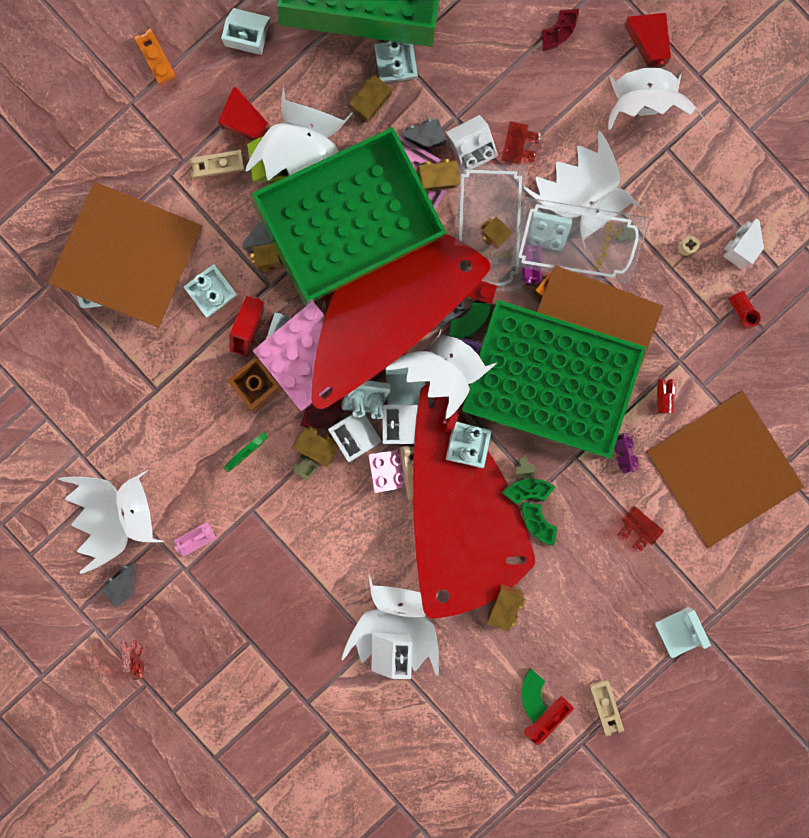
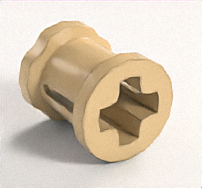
(691, 240)

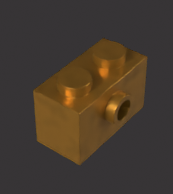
(370, 98)
(439, 175)
(495, 232)
(266, 258)
(315, 446)
(505, 608)

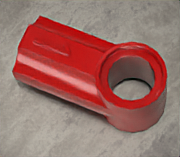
(743, 307)

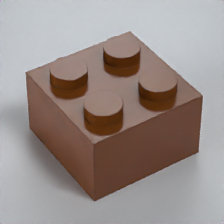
(255, 384)

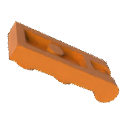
(155, 57)

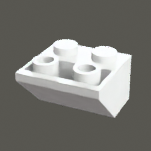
(472, 142)
(746, 245)
(399, 424)
(354, 436)
(392, 655)

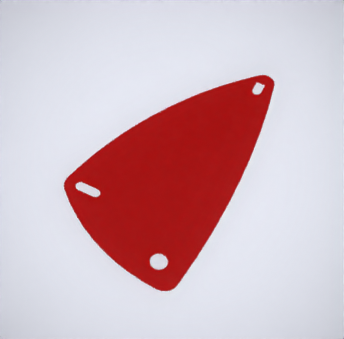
(389, 313)
(461, 522)

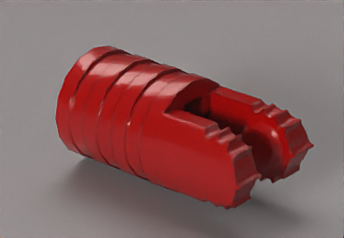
(665, 396)

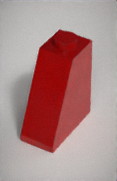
(650, 37)
(242, 117)
(246, 326)

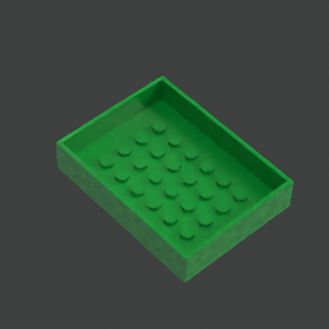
(375, 19)
(347, 215)
(554, 379)

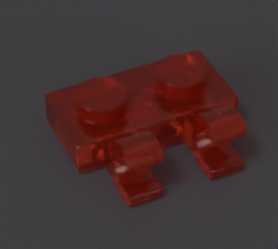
(515, 141)
(643, 526)
(130, 659)

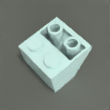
(245, 31)

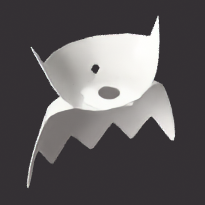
(635, 94)
(289, 145)
(592, 180)
(446, 374)
(104, 517)
(388, 620)

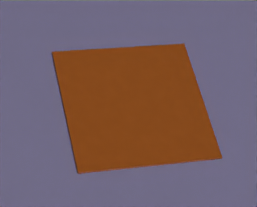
(125, 254)
(599, 307)
(725, 469)

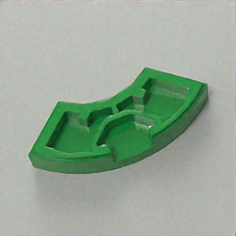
(471, 321)
(245, 452)
(527, 489)
(537, 524)
(531, 695)

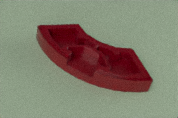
(560, 30)
(322, 417)

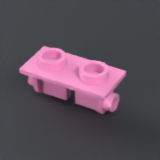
(194, 539)

